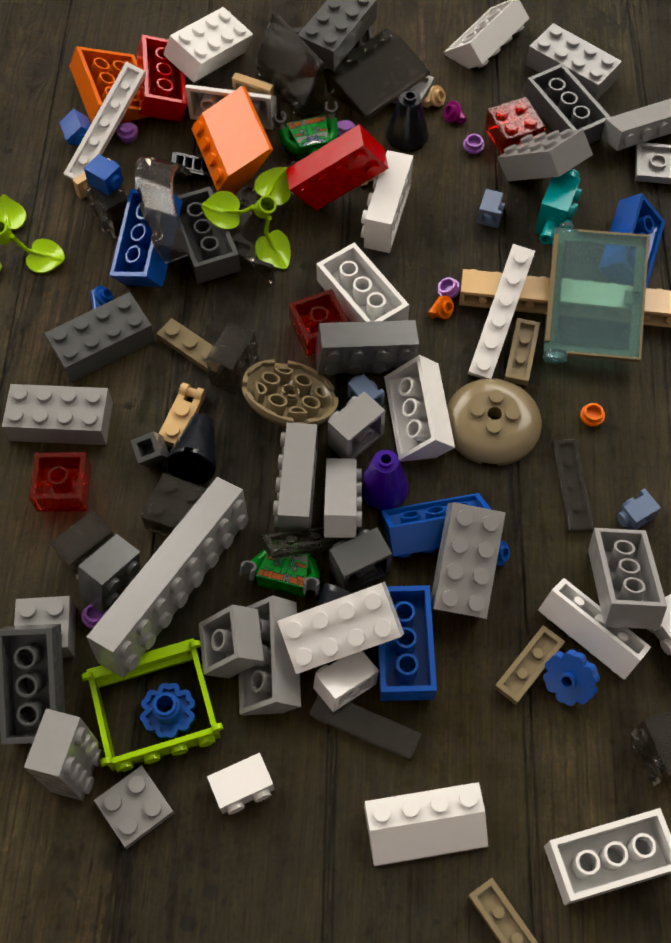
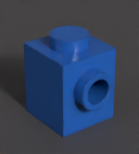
(74, 127)
(104, 174)

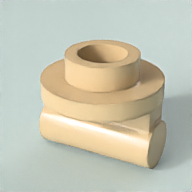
(435, 97)

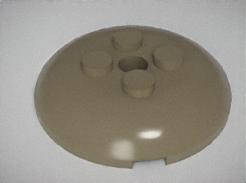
(289, 393)
(492, 440)

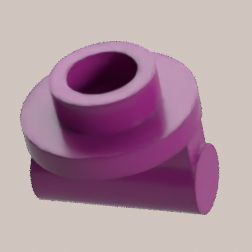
(453, 113)

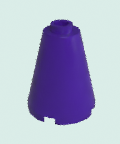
(384, 482)

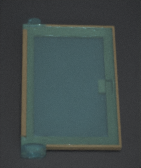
(596, 295)

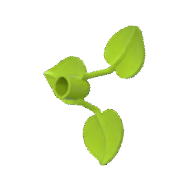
(273, 188)
(43, 255)

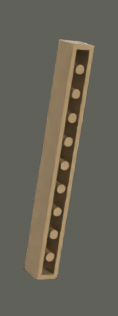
(480, 287)

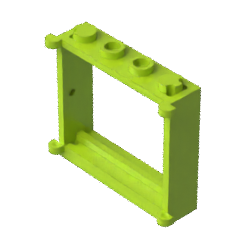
(150, 662)

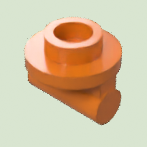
(441, 308)

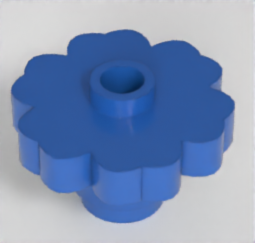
(571, 677)
(170, 723)

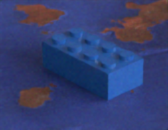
(135, 256)
(409, 661)

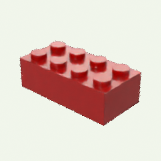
(163, 89)
(337, 168)

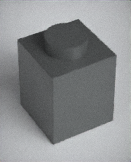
(150, 449)

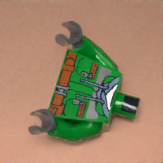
(307, 135)
(285, 574)

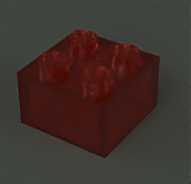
(512, 122)
(309, 312)
(60, 482)

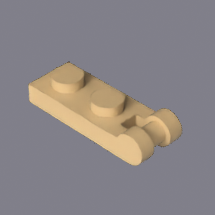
(182, 412)

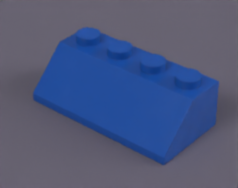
(640, 217)
(421, 525)

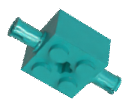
(558, 204)

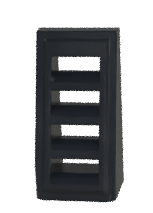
(193, 162)

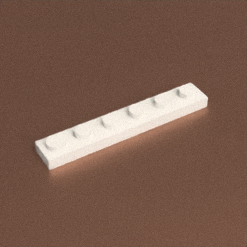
(106, 119)
(501, 312)

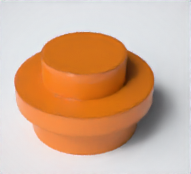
(592, 415)

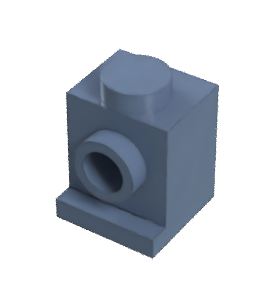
(491, 209)
(360, 384)
(638, 511)

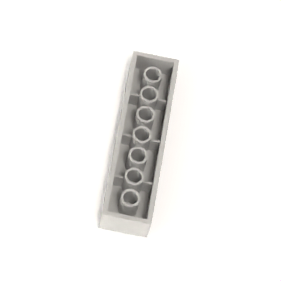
(168, 578)

